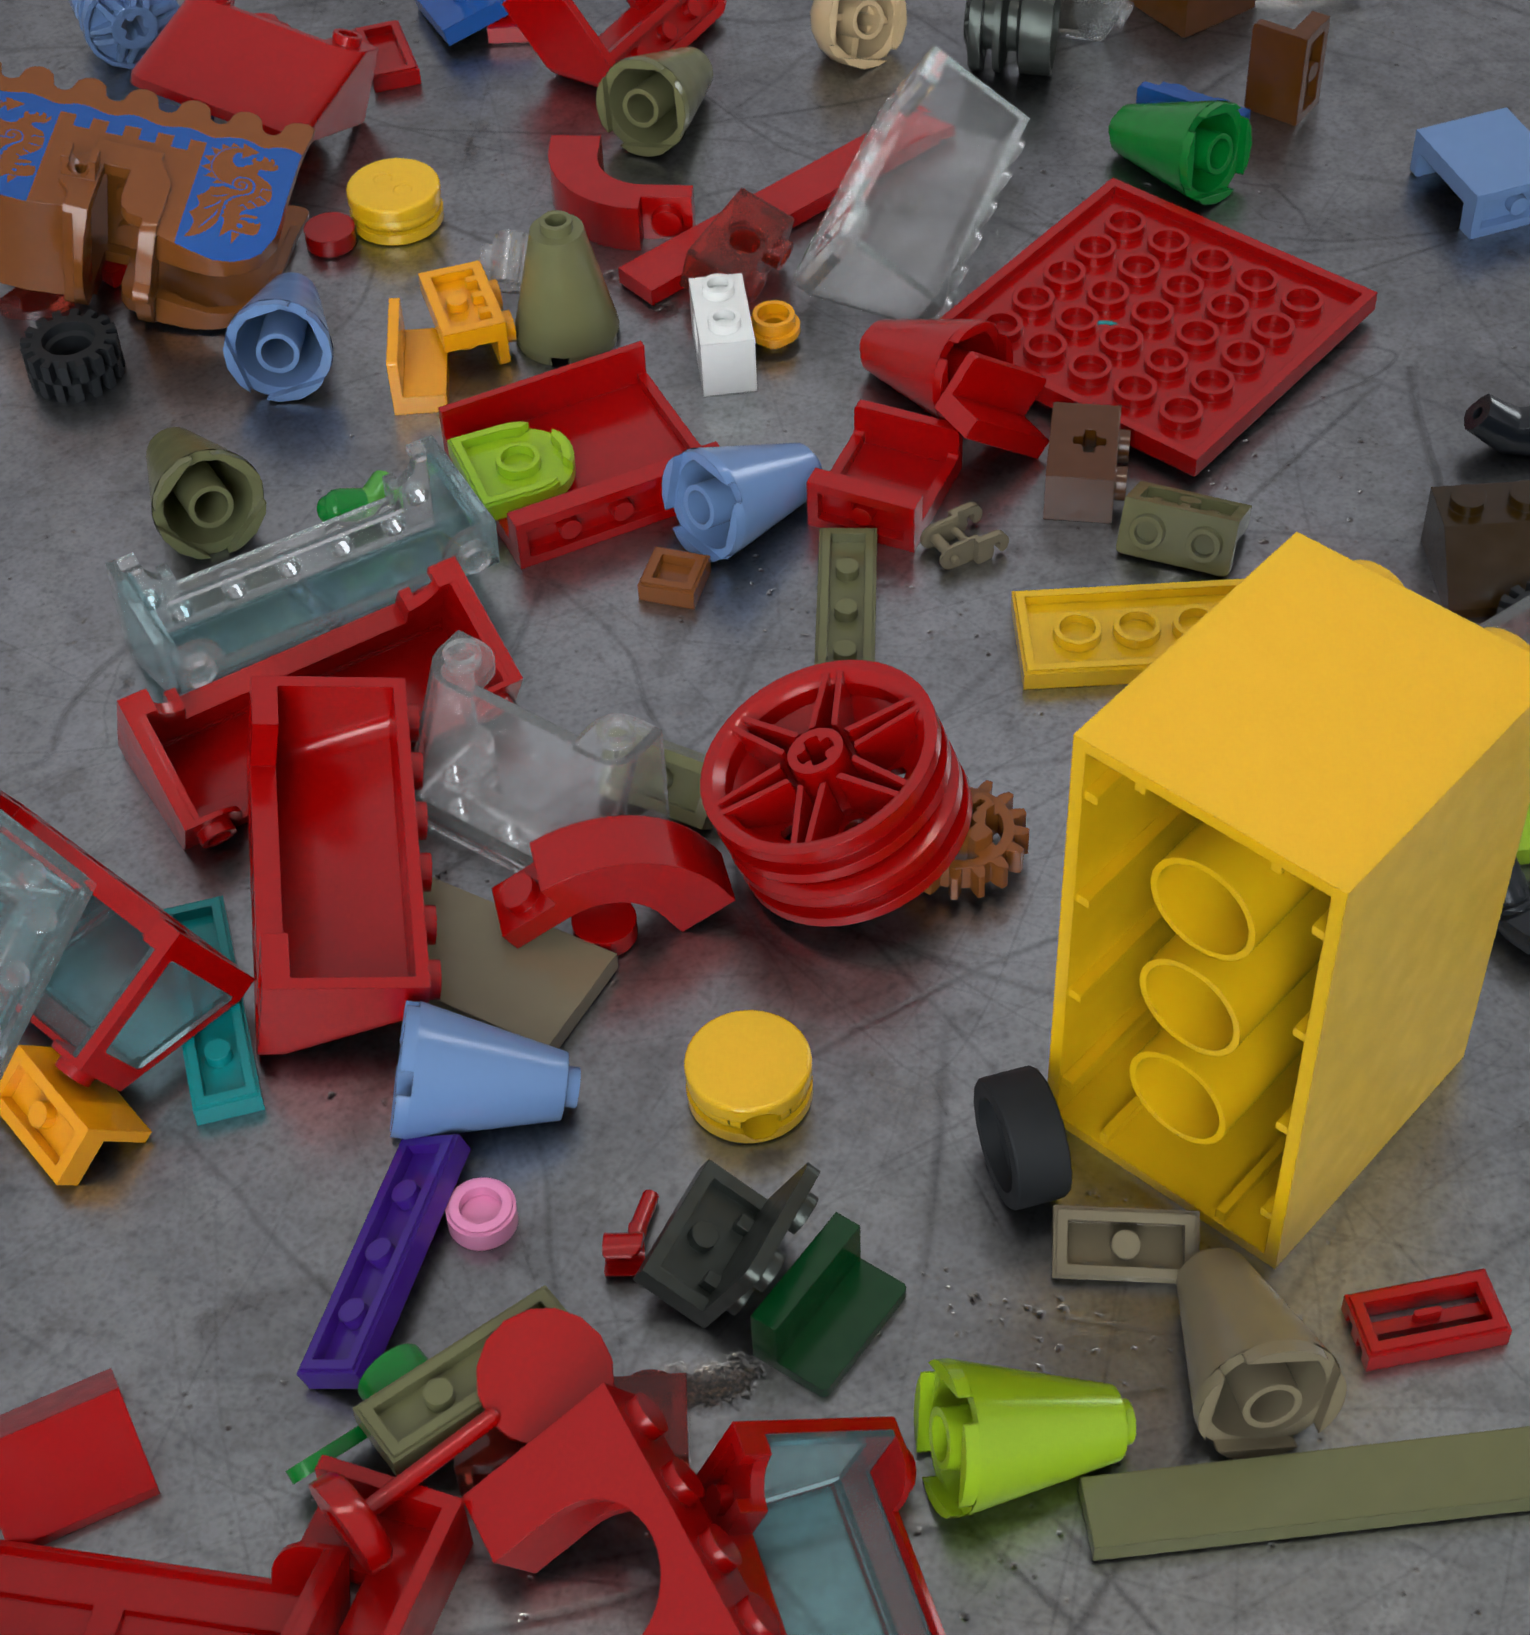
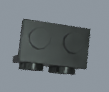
(724, 1242)

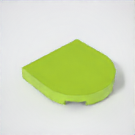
(514, 465)

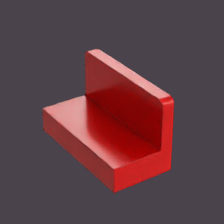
(990, 403)

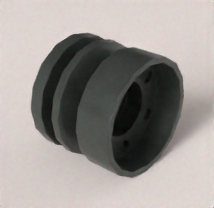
(1012, 25)

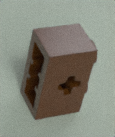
(1083, 462)

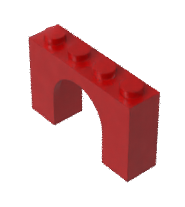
(611, 1461)

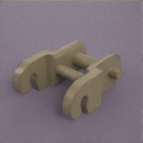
(968, 548)

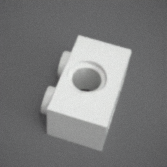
(723, 334)

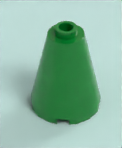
(1185, 144)

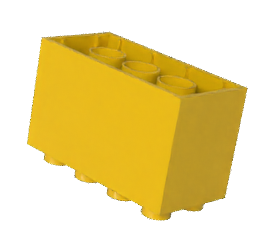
(1285, 888)

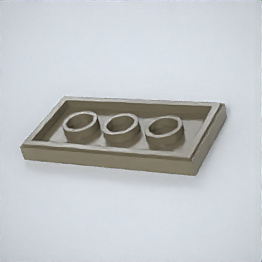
(524, 990)

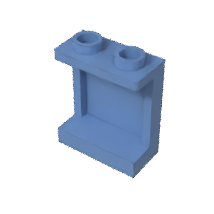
(1484, 164)

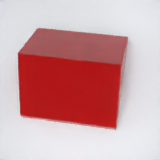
(70, 1461)

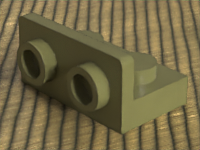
(1181, 528)

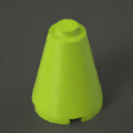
(1012, 1432)

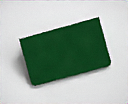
(825, 1310)

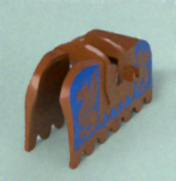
(167, 193)

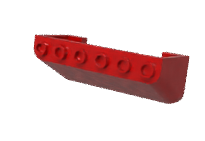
(336, 859)

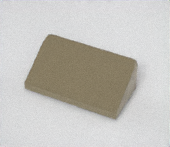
(1122, 1243)

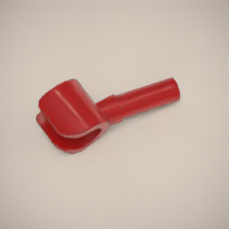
(626, 1251)

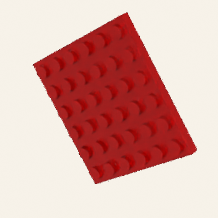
(1202, 315)

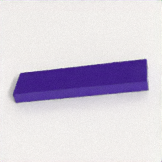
(384, 1261)

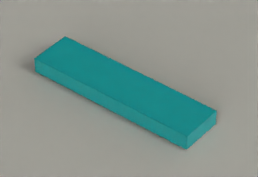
(220, 1056)

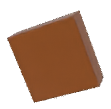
(674, 577)

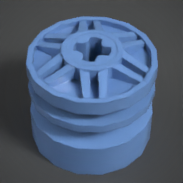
(122, 28)

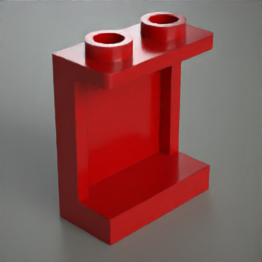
(887, 475)

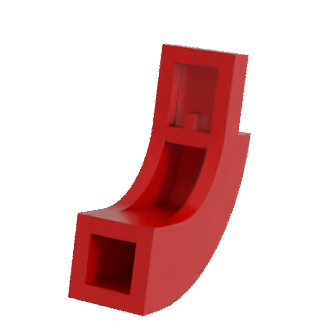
(610, 209)
(613, 862)

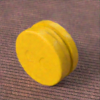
(395, 201)
(748, 1076)

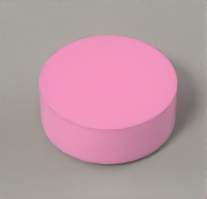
(482, 1214)

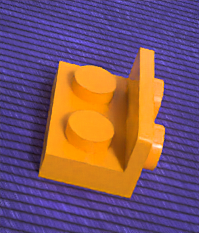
(468, 309)

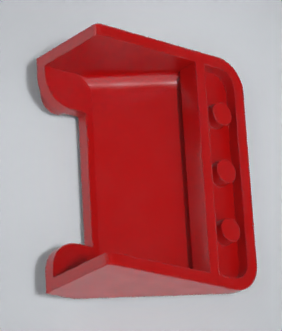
(259, 67)

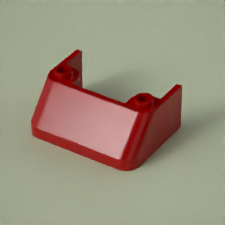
(576, 52)

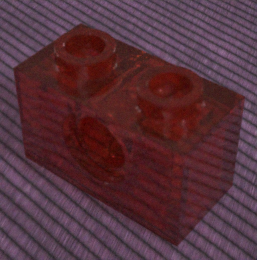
(742, 239)

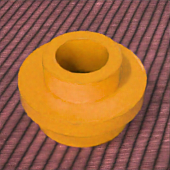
(775, 324)

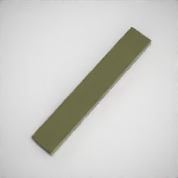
(1307, 1493)

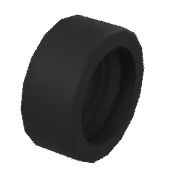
(1022, 1137)

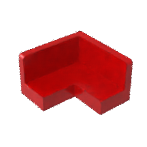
(429, 1551)

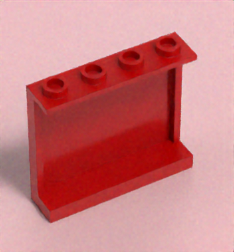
(620, 443)

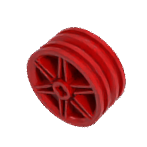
(824, 764)

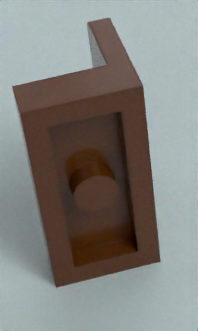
(1286, 68)

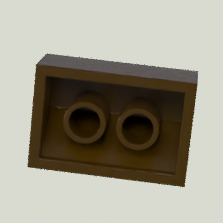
(1478, 544)

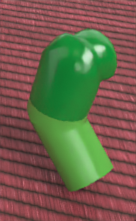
(347, 499)

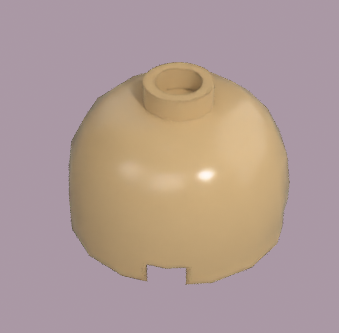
(858, 30)

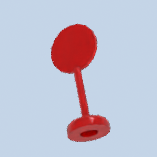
(525, 1382)

